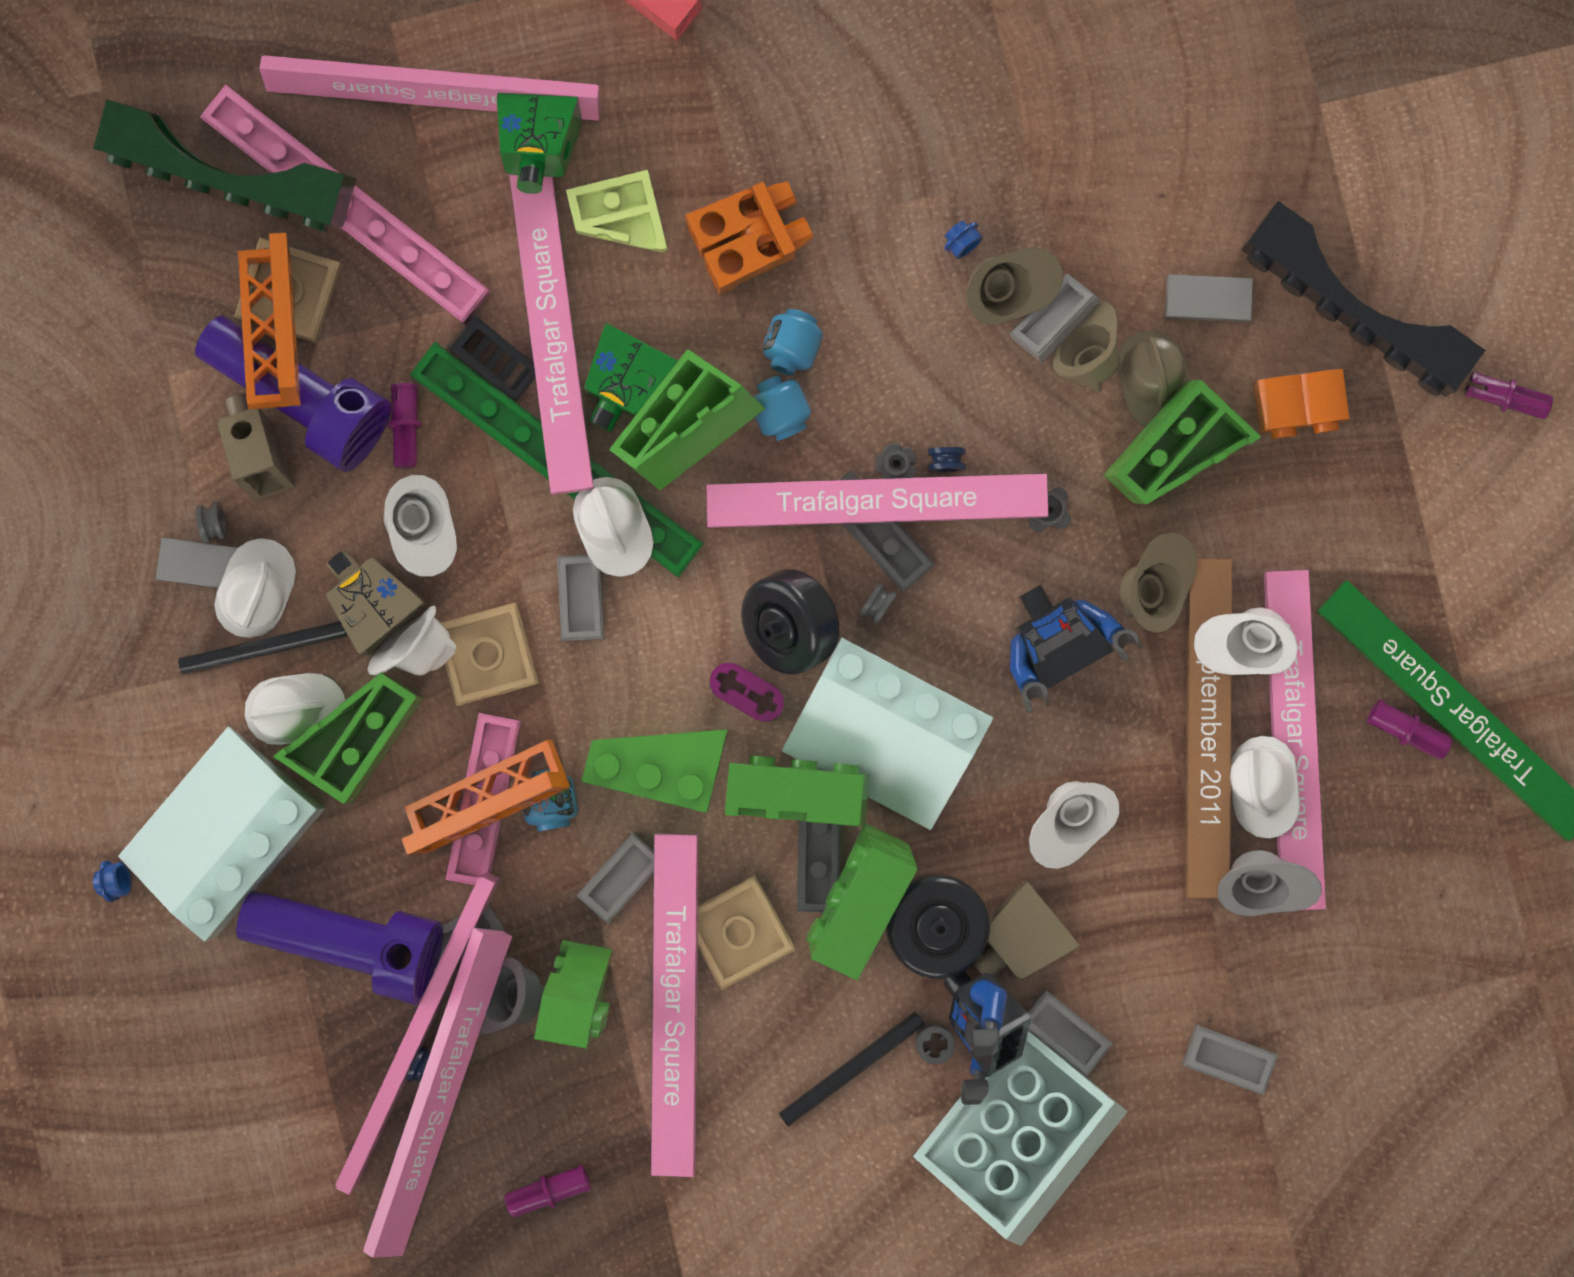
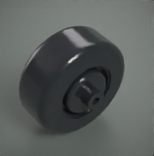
(790, 621)
(939, 927)

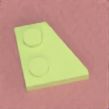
(619, 211)

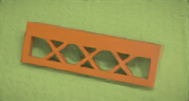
(282, 318)
(489, 806)

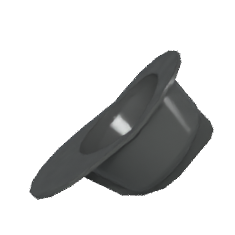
(514, 998)

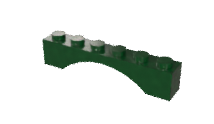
(145, 138)

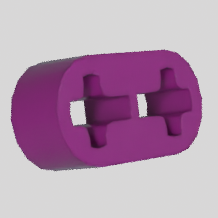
(752, 683)

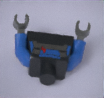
(1061, 642)
(990, 1027)

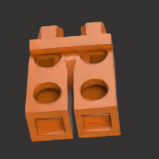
(746, 235)

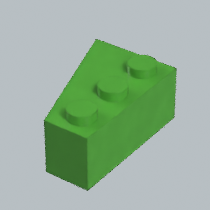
(684, 420)
(1178, 443)
(353, 739)
(659, 767)
(797, 791)
(862, 901)
(573, 996)

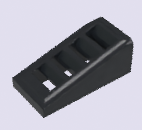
(467, 333)

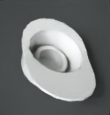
(420, 525)
(613, 527)
(255, 588)
(1246, 643)
(415, 647)
(289, 705)
(1265, 787)
(1072, 823)

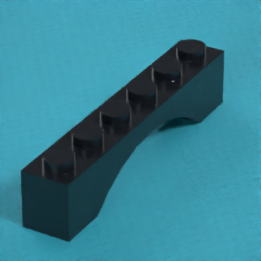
(1290, 250)

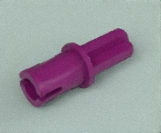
(1509, 395)
(404, 424)
(1409, 730)
(547, 1191)

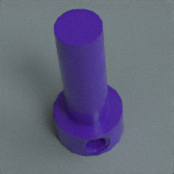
(339, 419)
(348, 942)

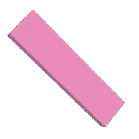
(492, 743)

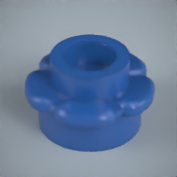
(962, 239)
(112, 881)

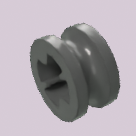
(211, 522)
(877, 603)
(944, 1052)

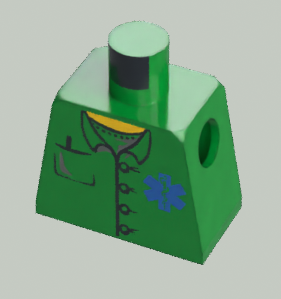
(537, 136)
(623, 376)

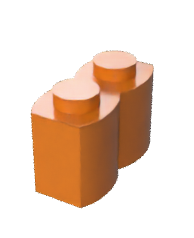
(1301, 402)

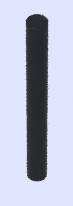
(261, 647)
(851, 1069)

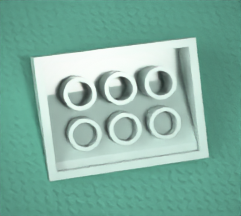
(891, 726)
(220, 834)
(1022, 1141)

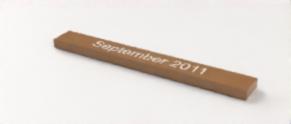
(1207, 740)

